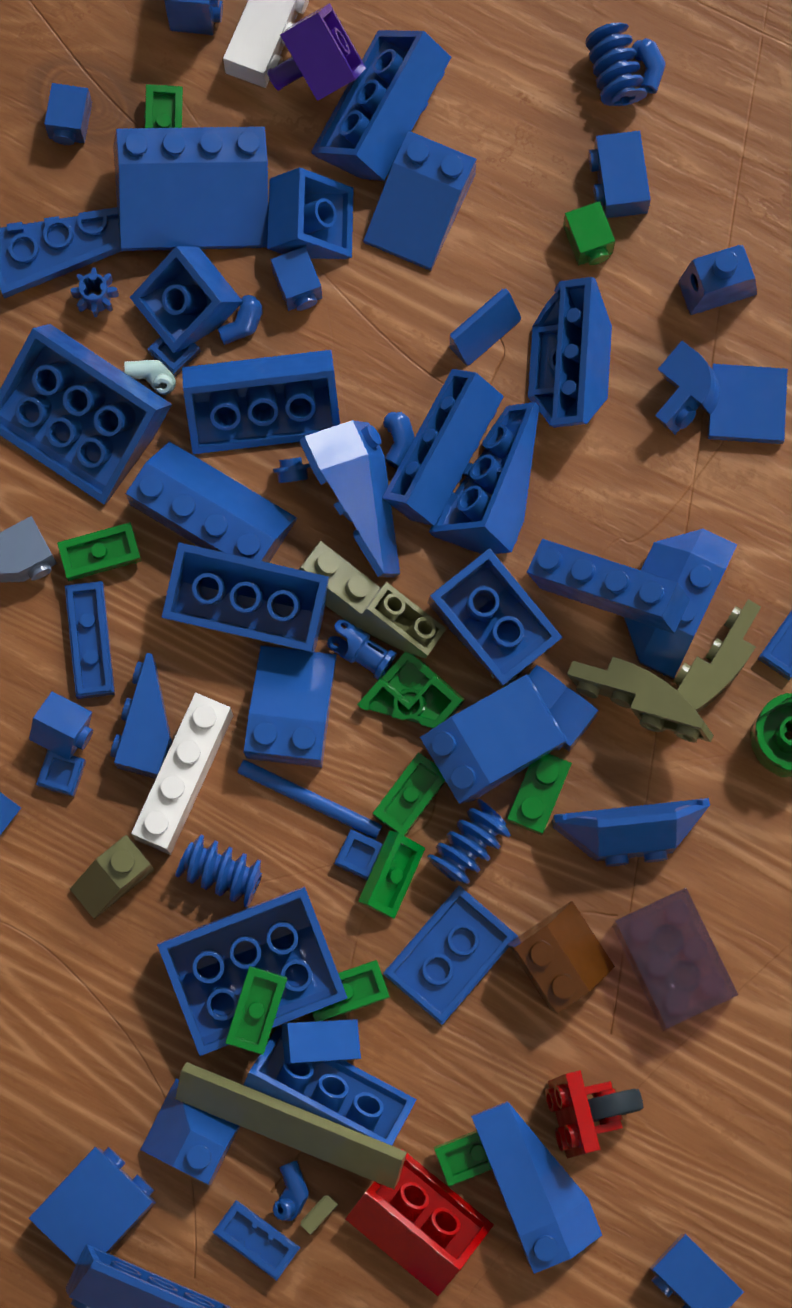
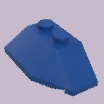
(571, 354)
(697, 564)
(631, 831)

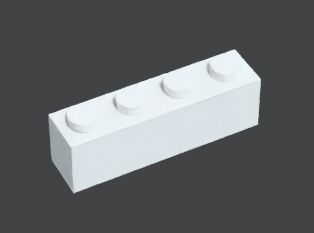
(257, 38)
(182, 773)

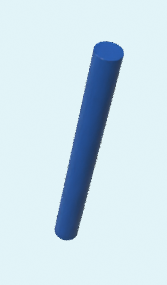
(309, 799)

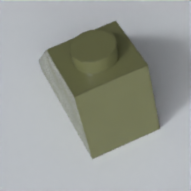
(111, 876)

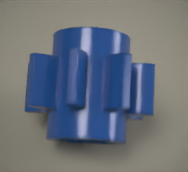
(96, 283)

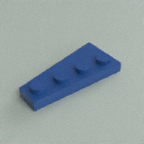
(54, 247)

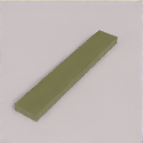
(290, 1125)

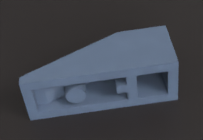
(24, 553)

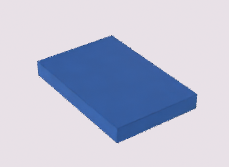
(450, 955)

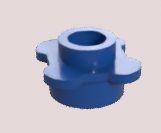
(291, 470)

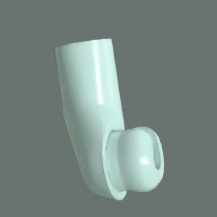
(154, 373)

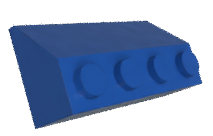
(382, 103)
(259, 401)
(208, 506)
(246, 597)
(332, 1092)
(114, 1283)

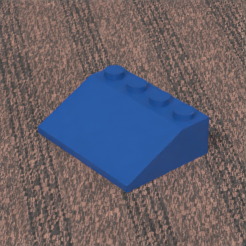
(191, 187)
(77, 412)
(275, 936)

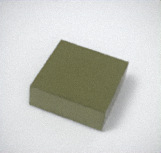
(318, 1214)

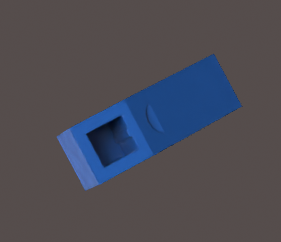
(146, 729)

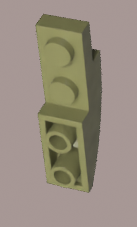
(374, 609)
(706, 681)
(646, 694)

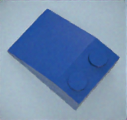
(420, 200)
(494, 617)
(290, 706)
(493, 739)

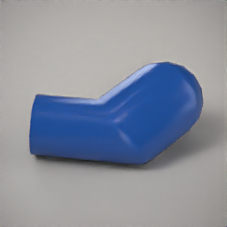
(654, 62)
(245, 322)
(402, 435)
(294, 1194)

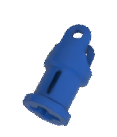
(361, 649)

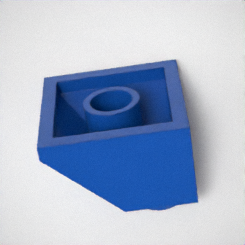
(189, 1138)

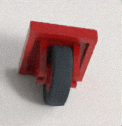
(577, 1113)

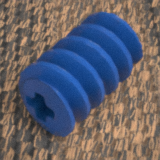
(612, 65)
(470, 844)
(220, 869)

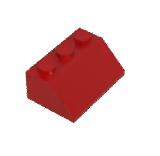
(421, 1225)

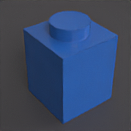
(68, 114)
(297, 279)
(61, 726)

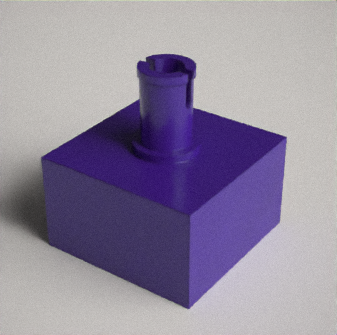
(319, 54)

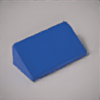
(485, 327)

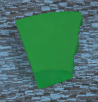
(413, 693)

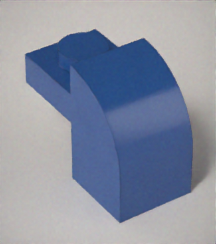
(695, 387)

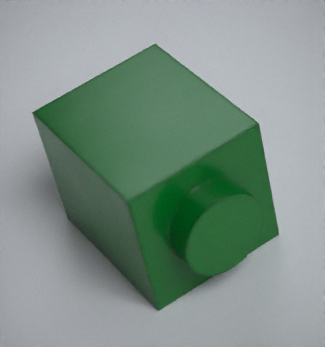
(589, 234)

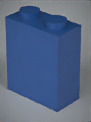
(94, 1205)

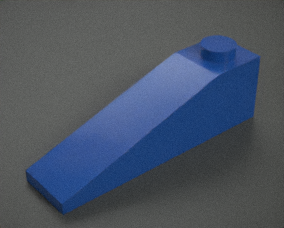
(356, 471)
(493, 496)
(540, 1196)

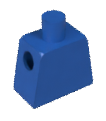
(721, 280)

